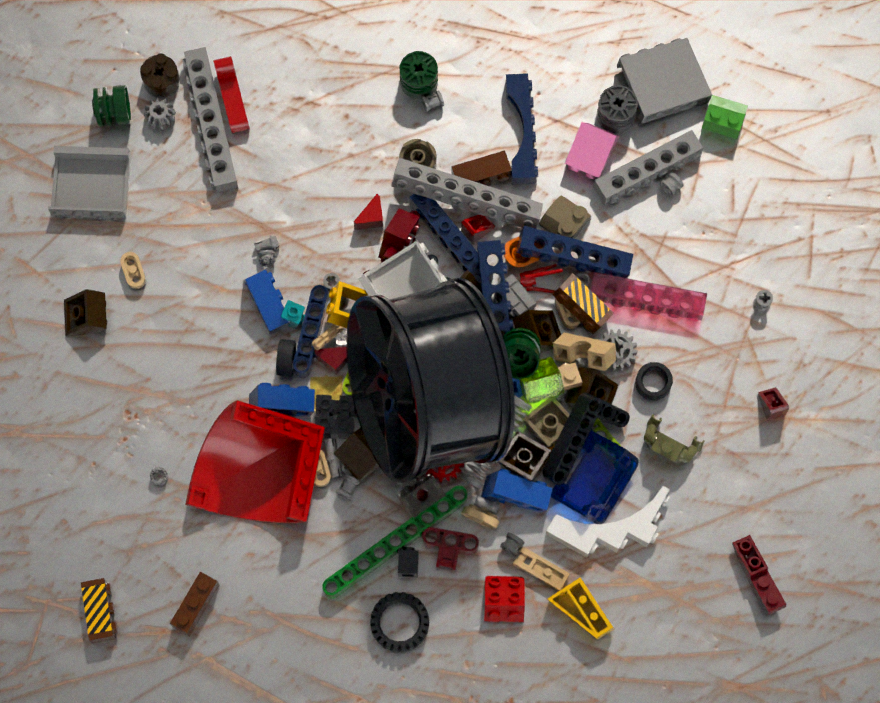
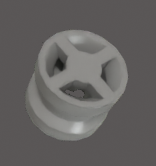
(671, 184)

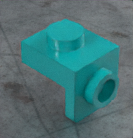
(294, 313)

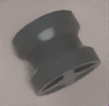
(512, 544)

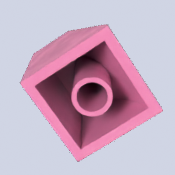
(591, 150)

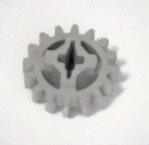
(624, 347)

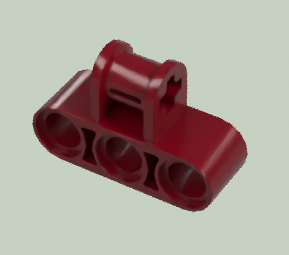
(449, 553)

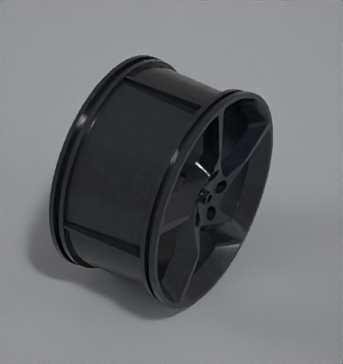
(430, 379)

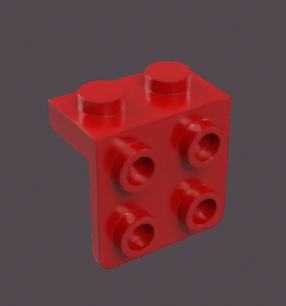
(504, 599)

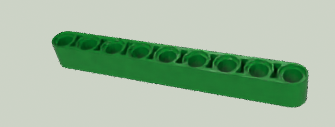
(390, 550)

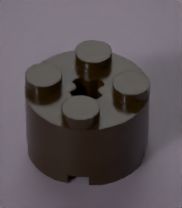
(159, 66)

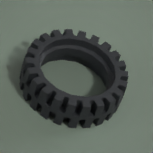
(381, 606)

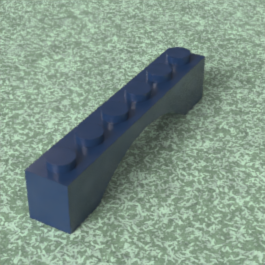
(518, 95)

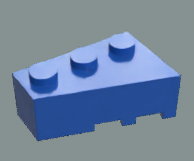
(266, 299)
(284, 399)
(517, 490)

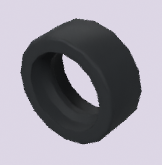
(285, 357)
(653, 366)

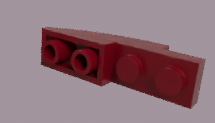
(758, 575)

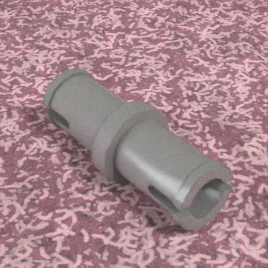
(334, 462)

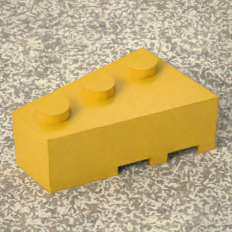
(582, 607)

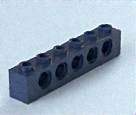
(447, 234)
(528, 236)
(484, 250)

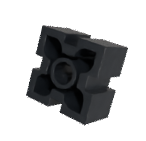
(344, 408)

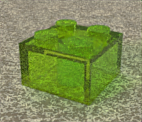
(544, 383)

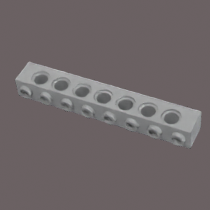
(199, 59)
(466, 194)

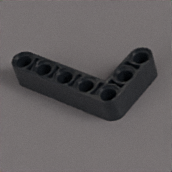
(576, 432)

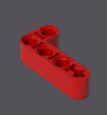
(231, 94)

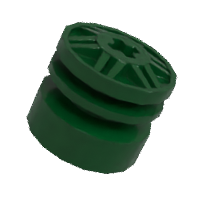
(417, 82)
(112, 105)
(523, 352)

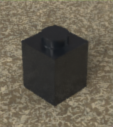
(408, 562)

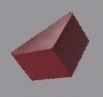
(332, 358)
(773, 403)

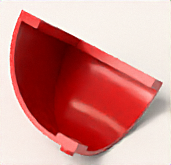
(256, 465)

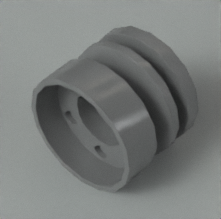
(617, 117)

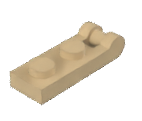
(541, 569)

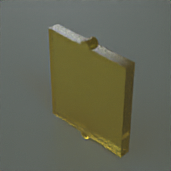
(326, 386)

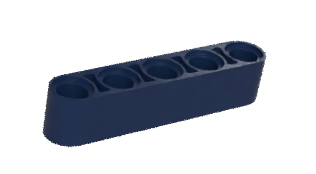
(310, 322)

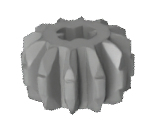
(159, 120)

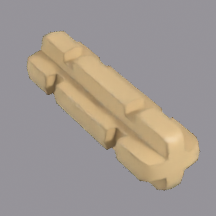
(327, 336)

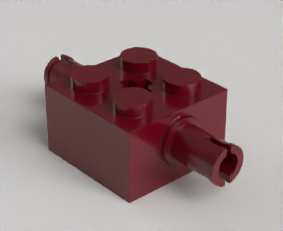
(399, 233)

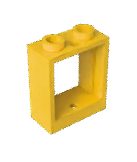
(343, 289)

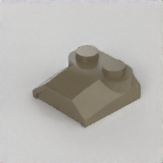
(565, 218)
(547, 421)

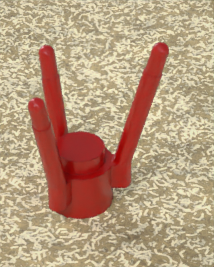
(528, 278)

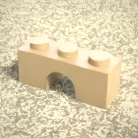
(571, 347)

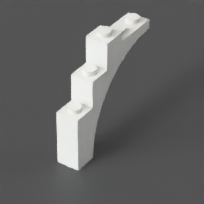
(583, 537)

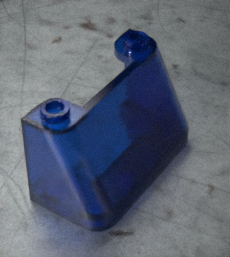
(597, 479)

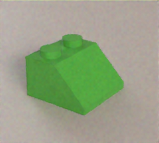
(724, 116)

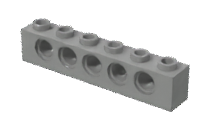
(686, 142)

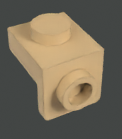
(570, 376)

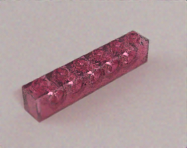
(657, 292)

